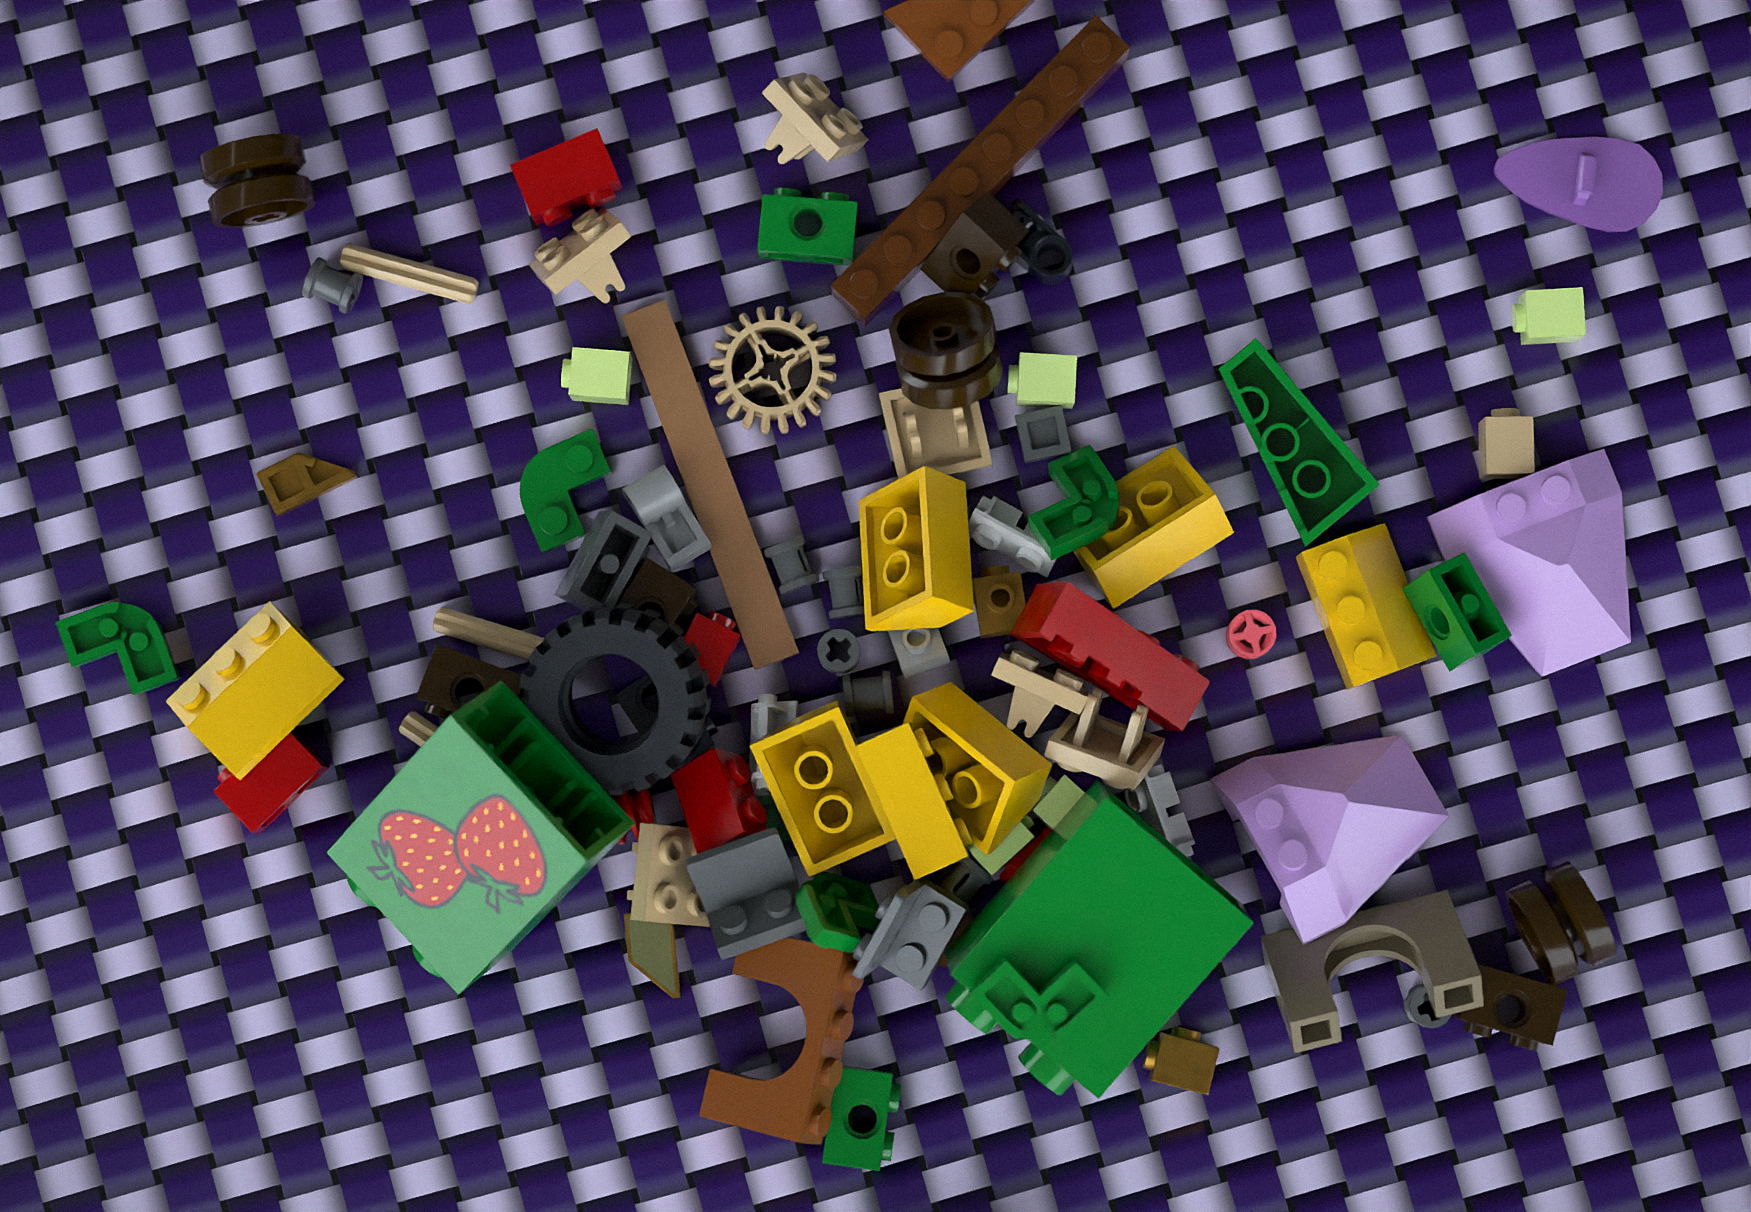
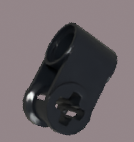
(1036, 242)

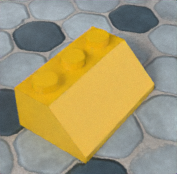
(1161, 524)
(916, 553)
(1363, 606)
(255, 690)
(985, 763)
(822, 788)
(915, 799)

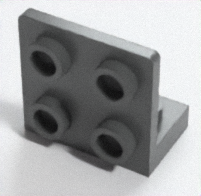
(747, 892)
(912, 932)

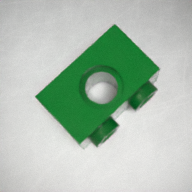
(831, 245)
(1457, 611)
(856, 1148)

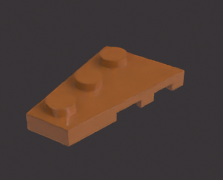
(953, 30)

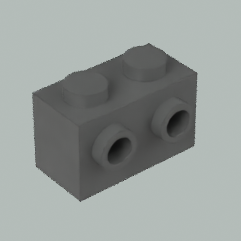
(604, 562)

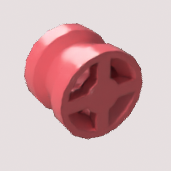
(1258, 631)

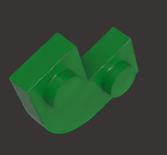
(547, 487)
(1088, 505)
(122, 630)
(833, 907)
(1043, 1013)

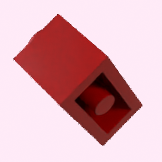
(567, 178)
(271, 784)
(718, 799)

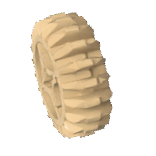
(753, 381)

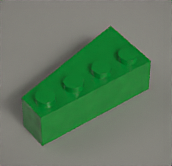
(1301, 451)

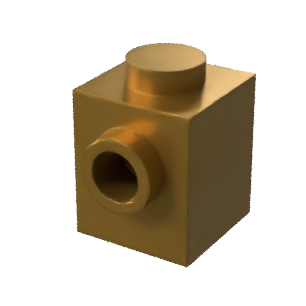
(998, 600)
(1181, 1060)

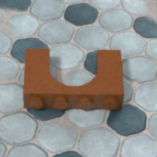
(800, 1099)

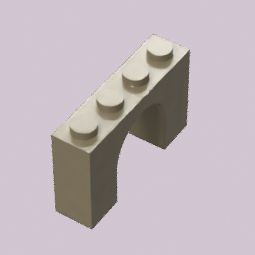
(1415, 930)

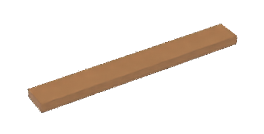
(710, 485)

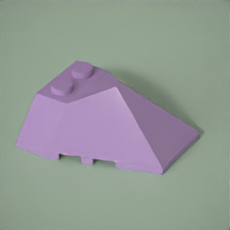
(1549, 559)
(1332, 823)

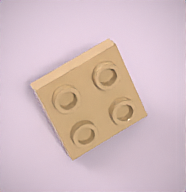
(811, 120)
(583, 255)
(935, 438)
(1037, 689)
(1104, 746)
(662, 882)

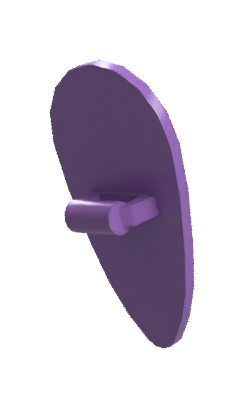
(1585, 180)

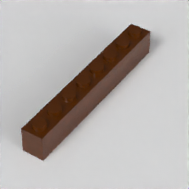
(981, 167)

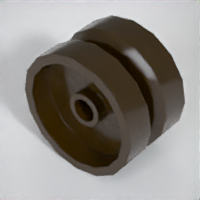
(257, 180)
(946, 350)
(1561, 923)

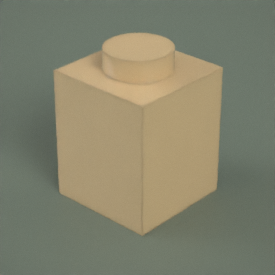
(1506, 445)

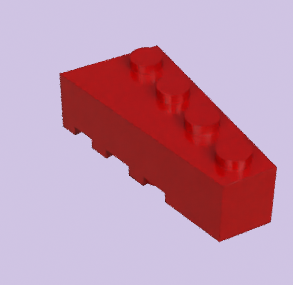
(1110, 654)

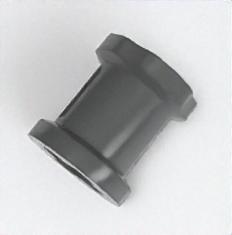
(332, 285)
(791, 565)
(845, 592)
(840, 637)
(868, 694)
(976, 880)
(1414, 999)

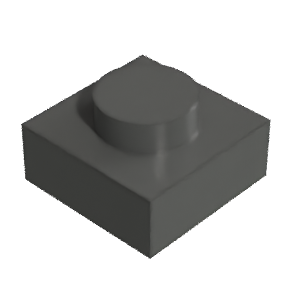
(1043, 434)

